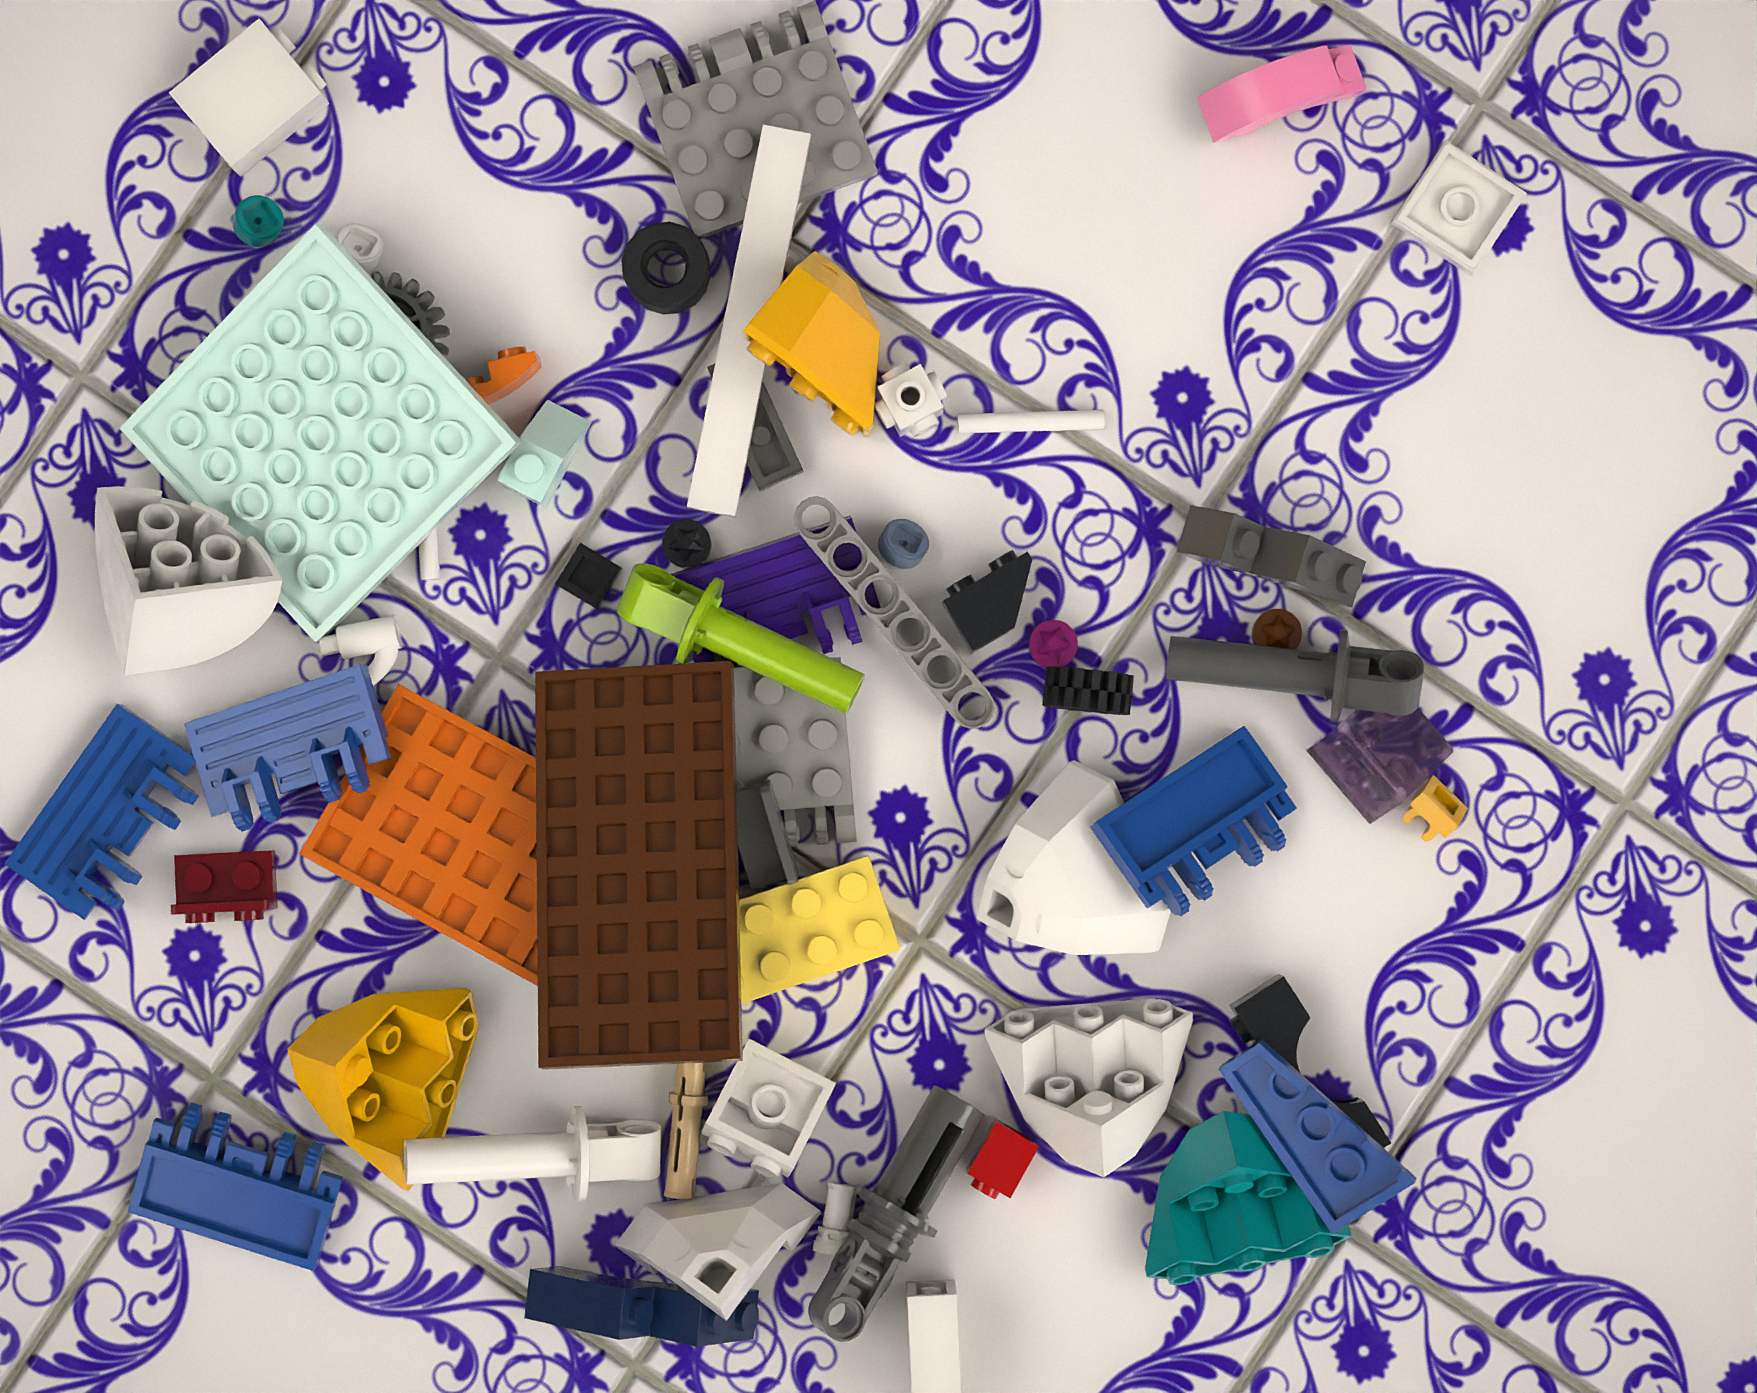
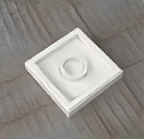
(1458, 208)

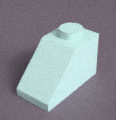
(544, 453)

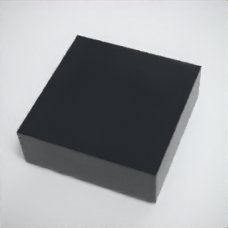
(588, 576)

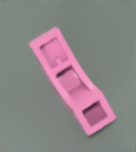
(1280, 90)

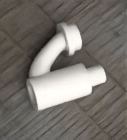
(367, 637)

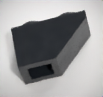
(991, 604)

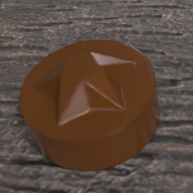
(1277, 629)

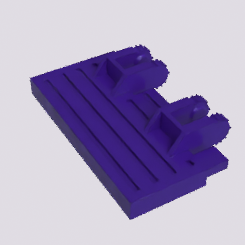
(779, 583)

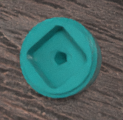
(258, 221)

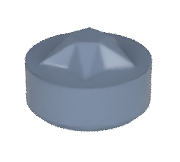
(903, 543)

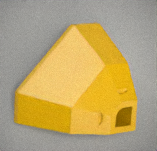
(824, 339)
(387, 1070)

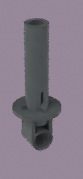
(1351, 677)

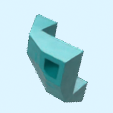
(1230, 1206)

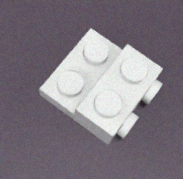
(767, 1110)

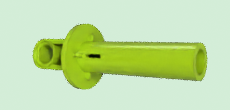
(697, 620)

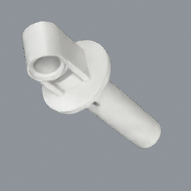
(581, 1153)

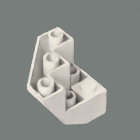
(1059, 882)
(1092, 1073)
(718, 1240)

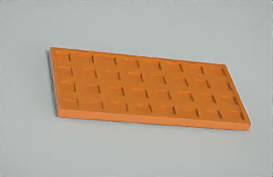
(443, 832)

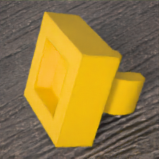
(1437, 807)

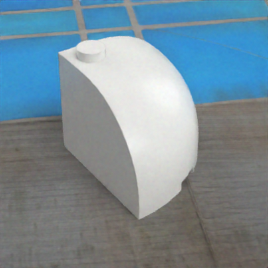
(177, 579)

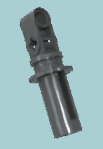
(894, 1213)

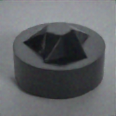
(686, 543)

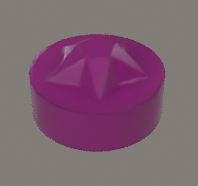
(1053, 644)

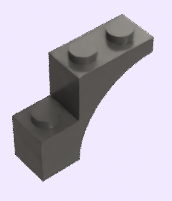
(1271, 554)

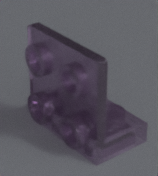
(1380, 758)

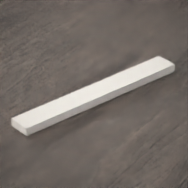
(755, 278)

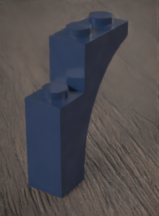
(633, 1308)

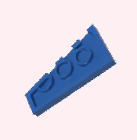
(1317, 1142)

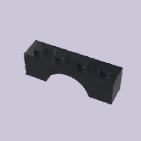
(1279, 1018)

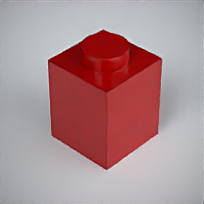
(1001, 1160)

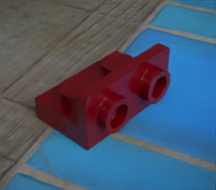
(225, 883)

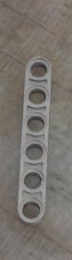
(889, 616)

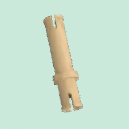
(687, 1103)

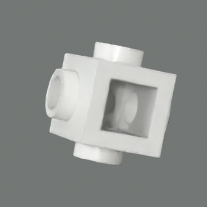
(910, 418)

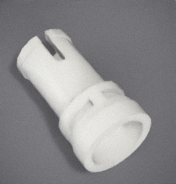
(837, 1215)

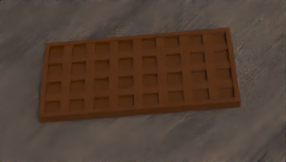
(637, 866)

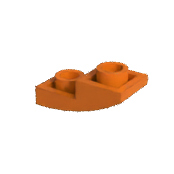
(507, 373)

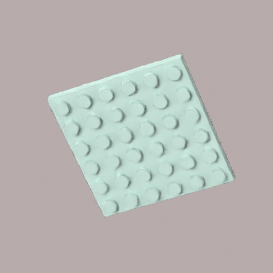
(322, 430)

